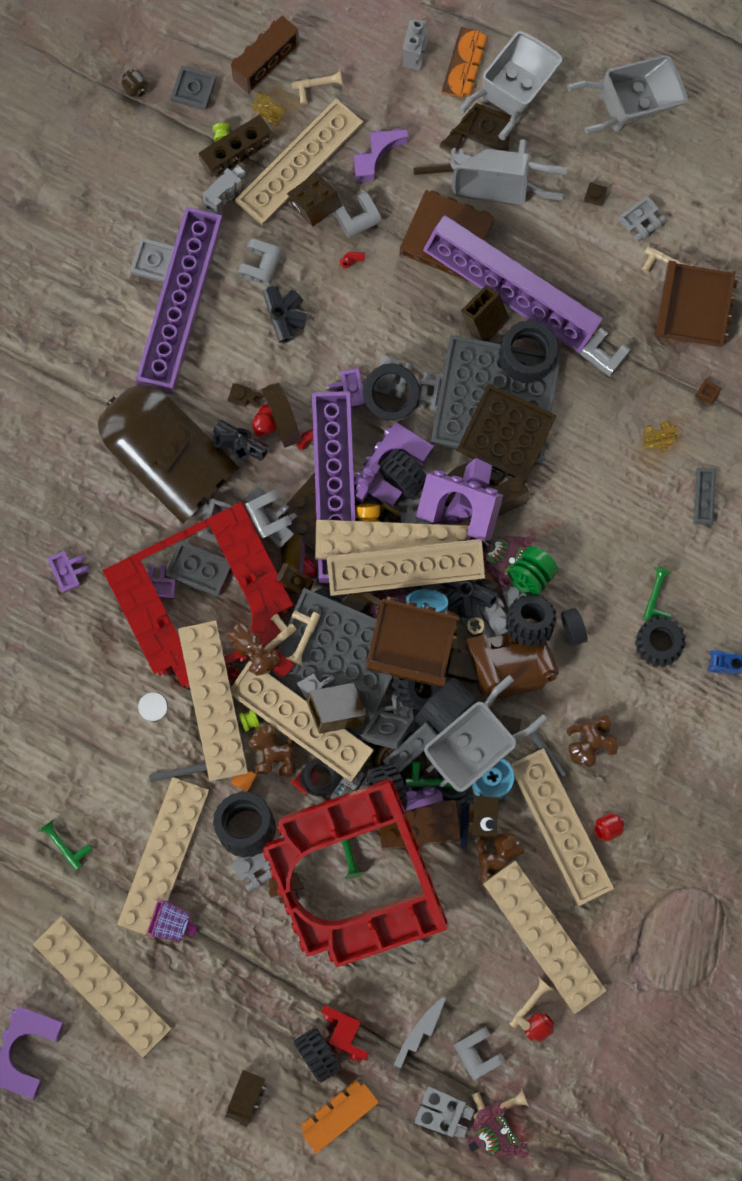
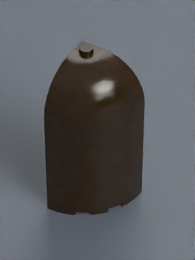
(135, 430)

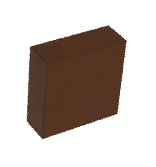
(708, 392)

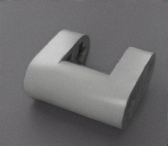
(361, 222)
(267, 267)
(599, 358)
(259, 518)
(471, 1058)

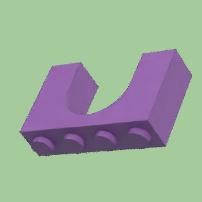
(400, 439)
(484, 502)
(24, 1023)

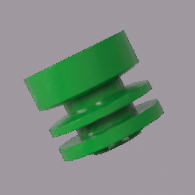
(532, 571)

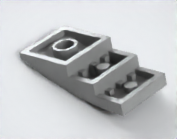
(423, 1027)

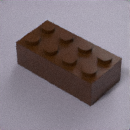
(265, 54)
(430, 825)

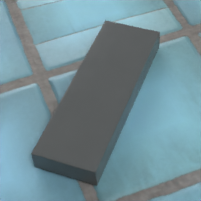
(704, 496)
(411, 747)

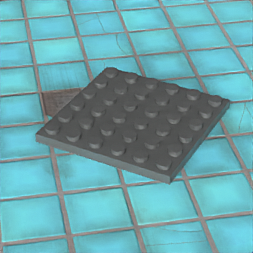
(466, 373)
(337, 649)

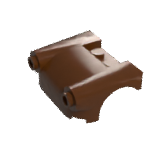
(502, 657)

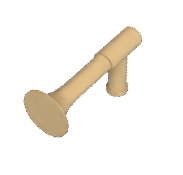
(302, 84)
(655, 254)
(311, 625)
(286, 632)
(519, 1019)
(520, 1099)

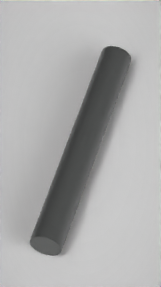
(555, 763)
(178, 772)

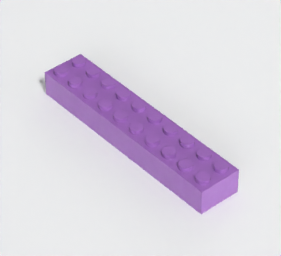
(515, 284)
(179, 300)
(333, 461)

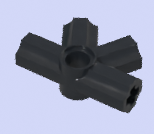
(287, 307)
(238, 440)
(471, 600)

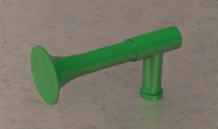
(650, 609)
(415, 781)
(73, 859)
(353, 871)

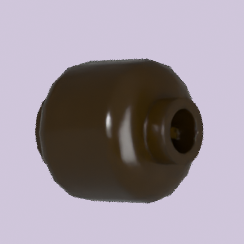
(134, 83)

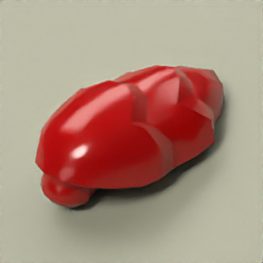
(263, 422)

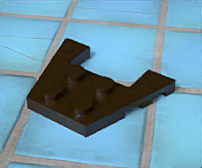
(480, 125)

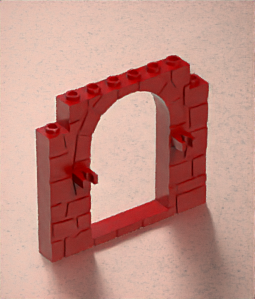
(249, 566)
(375, 928)

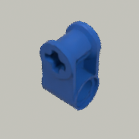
(724, 662)

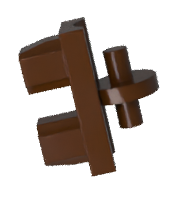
(297, 884)

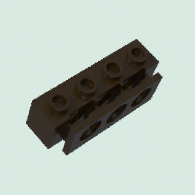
(239, 138)

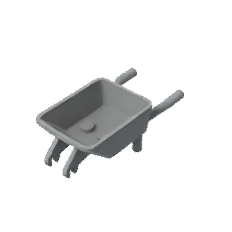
(516, 77)
(637, 91)
(498, 175)
(474, 743)

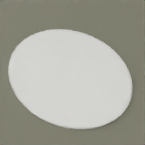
(152, 706)

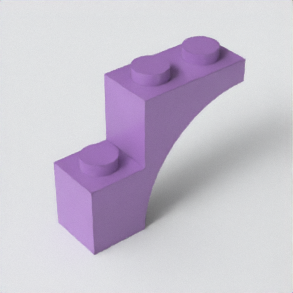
(380, 144)
(460, 506)

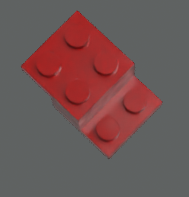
(344, 1034)

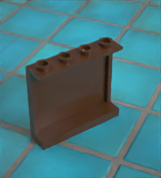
(426, 218)
(696, 304)
(411, 642)

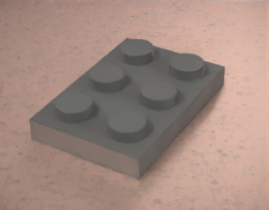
(198, 569)

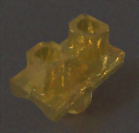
(268, 108)
(660, 438)

